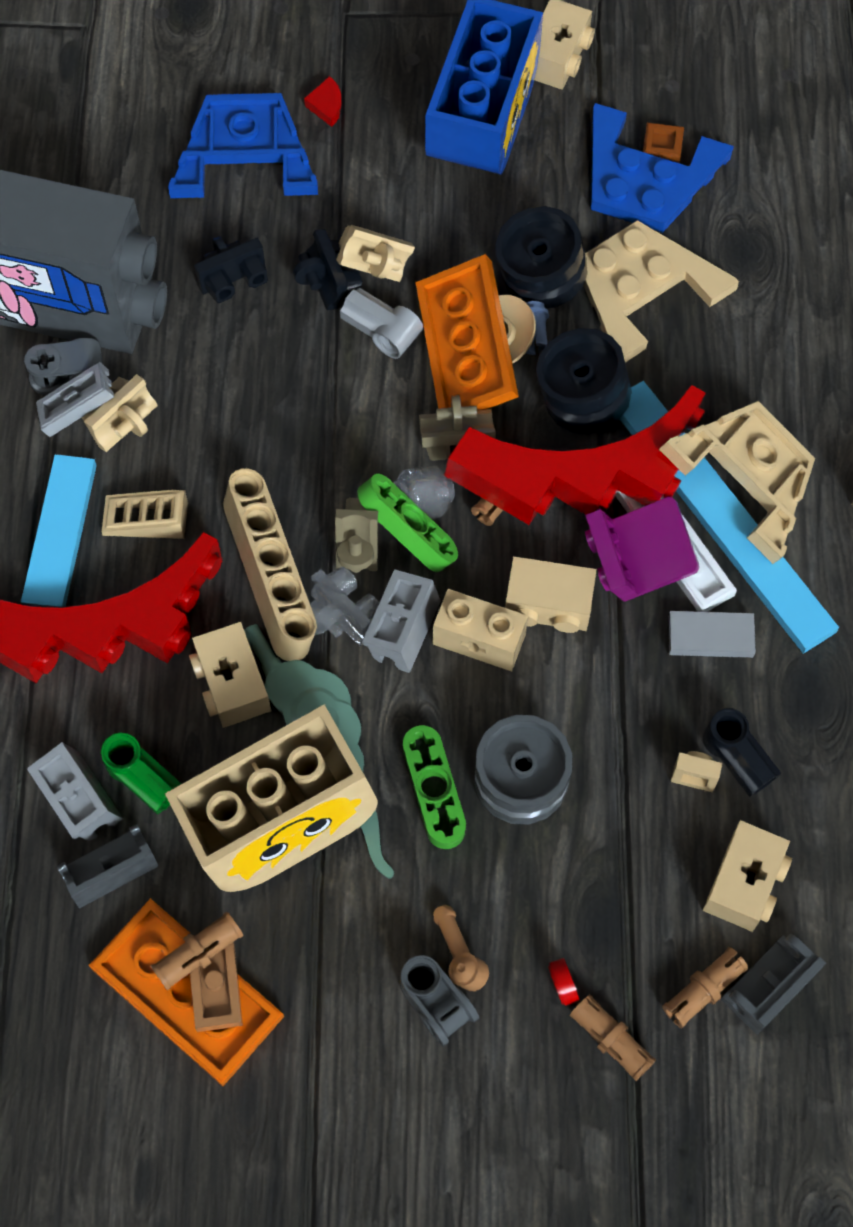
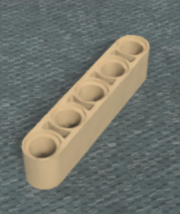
(269, 581)

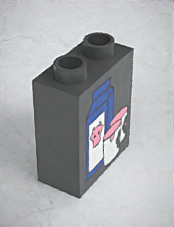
(76, 263)

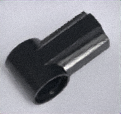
(742, 755)

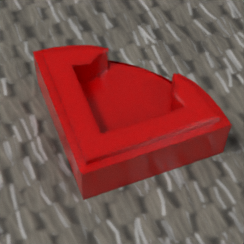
(325, 101)

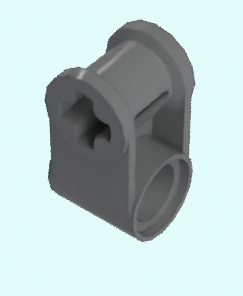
(62, 362)
(438, 1000)

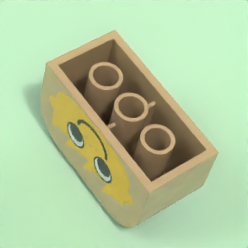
(274, 803)

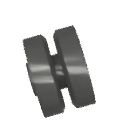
(528, 745)

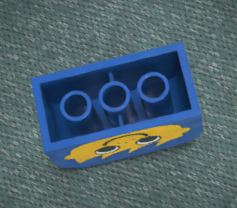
(484, 85)

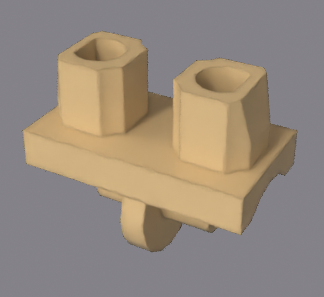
(373, 252)
(121, 413)

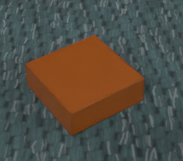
(664, 141)

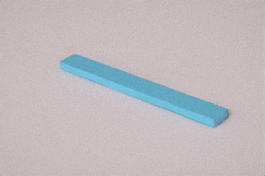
(730, 526)

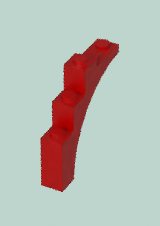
(529, 479)
(97, 631)

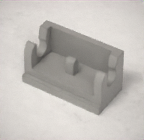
(402, 619)
(74, 792)

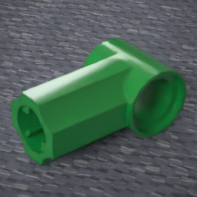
(142, 774)

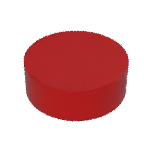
(563, 982)

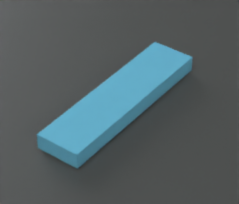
(59, 532)

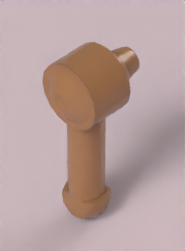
(464, 968)

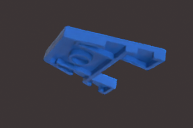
(241, 132)
(641, 185)

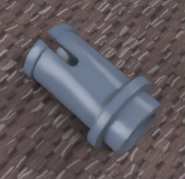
(541, 315)

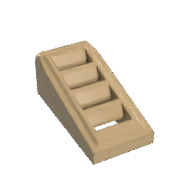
(158, 528)

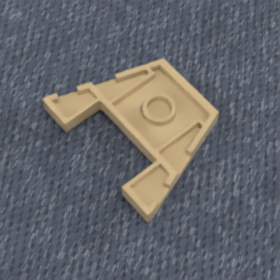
(636, 269)
(761, 458)

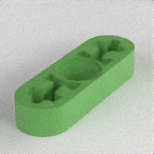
(421, 535)
(431, 819)

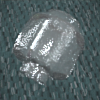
(427, 489)

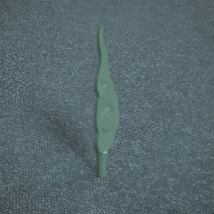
(300, 688)

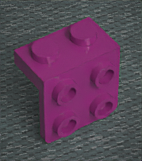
(642, 548)

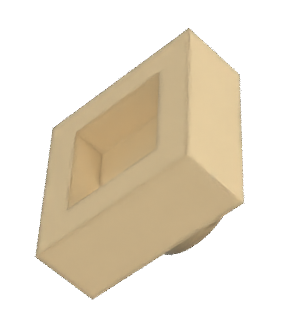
(696, 771)

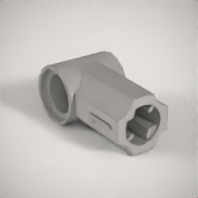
(389, 327)

